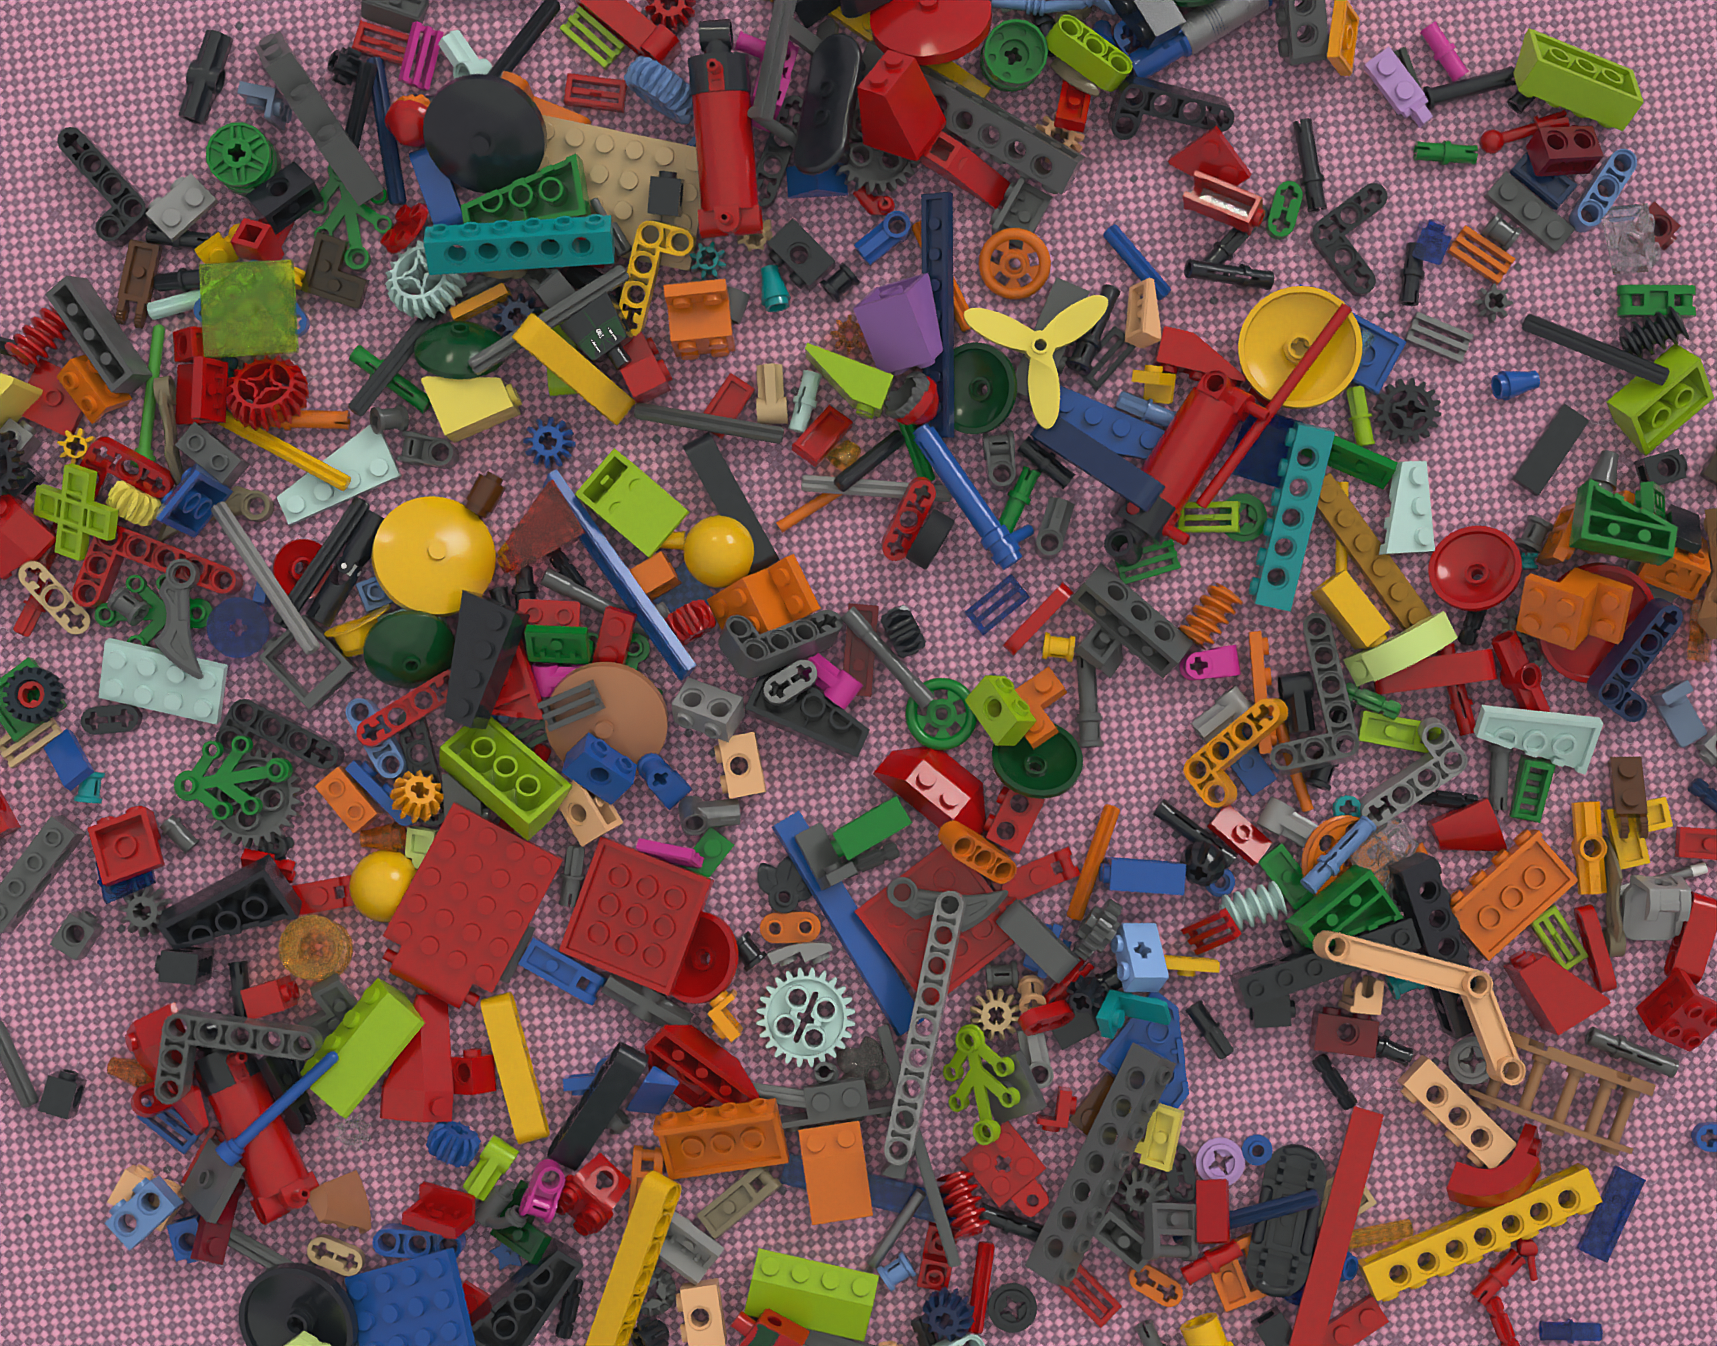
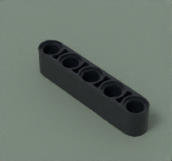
(728, 496)
(597, 1106)

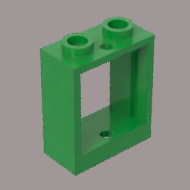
(870, 828)

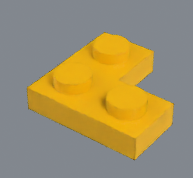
(1633, 850)

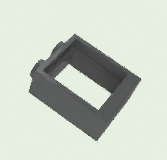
(328, 685)

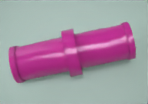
(1444, 51)

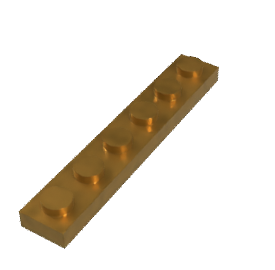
(1364, 551)

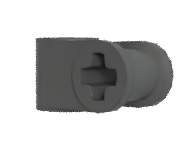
(422, 451)
(999, 453)

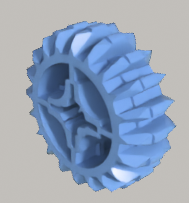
(660, 89)

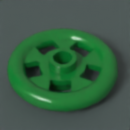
(942, 740)

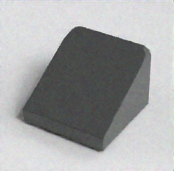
(896, 1171)

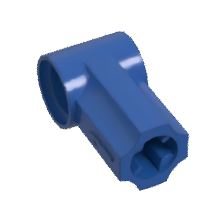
(881, 239)

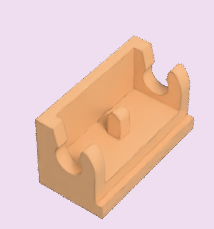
(1366, 996)

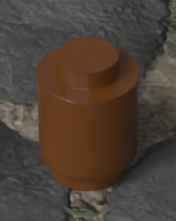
(485, 494)

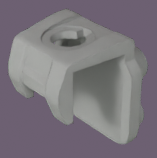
(1655, 907)

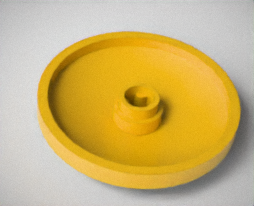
(1281, 333)
(431, 554)

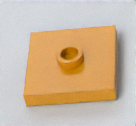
(1343, 37)

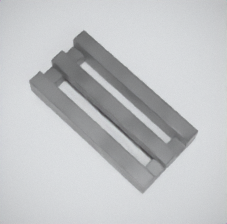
(1444, 327)

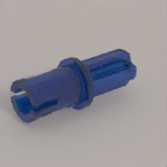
(1570, 1331)

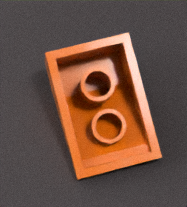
(835, 1173)

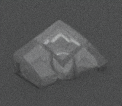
(1384, 847)

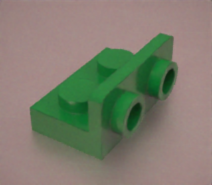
(558, 644)

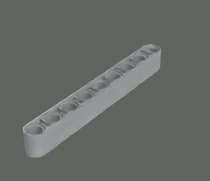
(915, 1039)

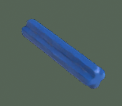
(1135, 260)

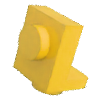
(1158, 385)

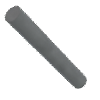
(896, 1228)

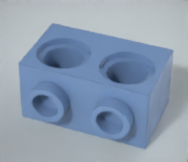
(146, 1215)

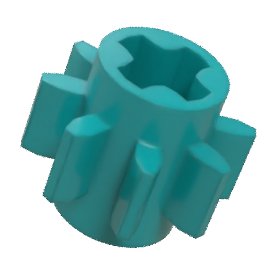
(712, 253)

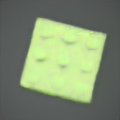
(248, 308)

